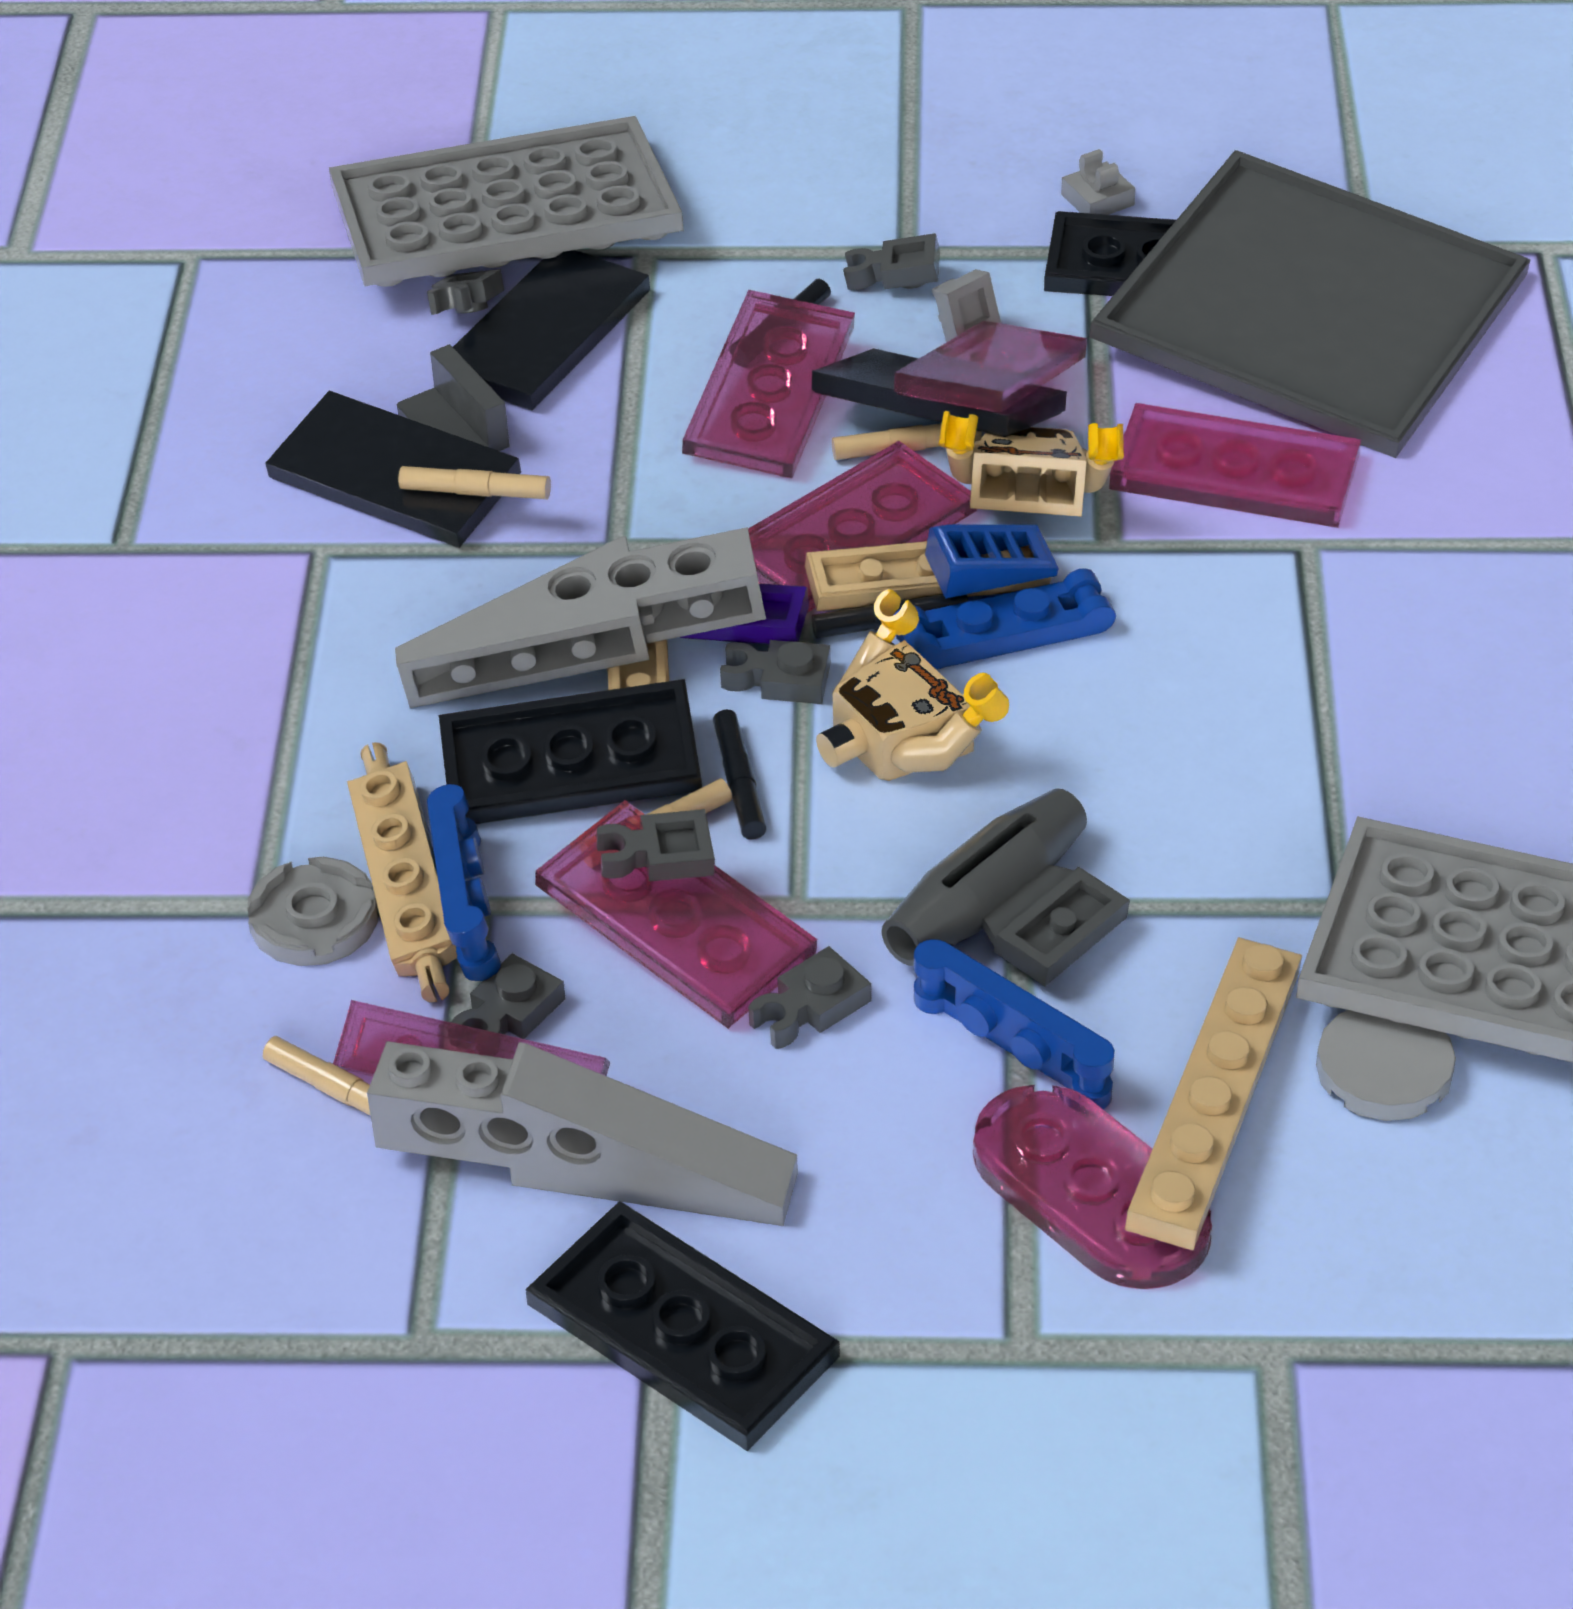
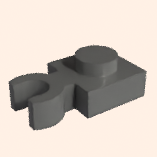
(900, 263)
(465, 291)
(784, 673)
(667, 845)
(812, 992)
(513, 999)

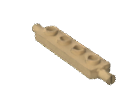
(402, 870)

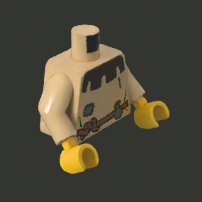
(1032, 468)
(900, 709)

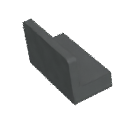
(459, 402)

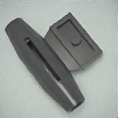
(1010, 887)

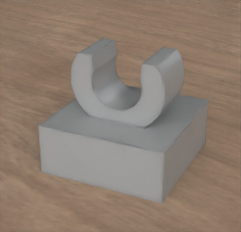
(1097, 186)
(965, 303)

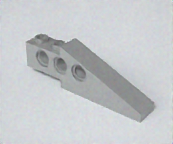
(586, 617)
(574, 1132)

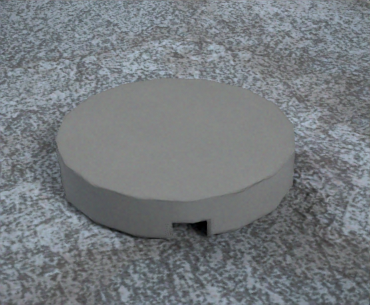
(312, 911)
(1384, 1065)

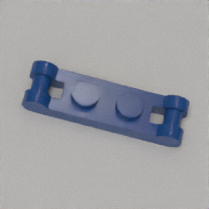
(1012, 621)
(462, 895)
(1013, 1020)

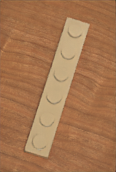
(1213, 1095)

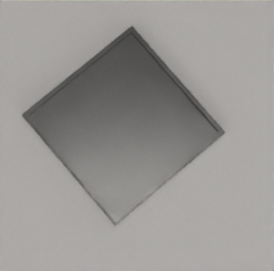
(1312, 301)

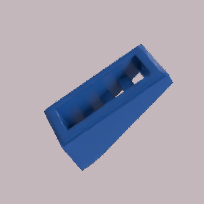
(960, 570)

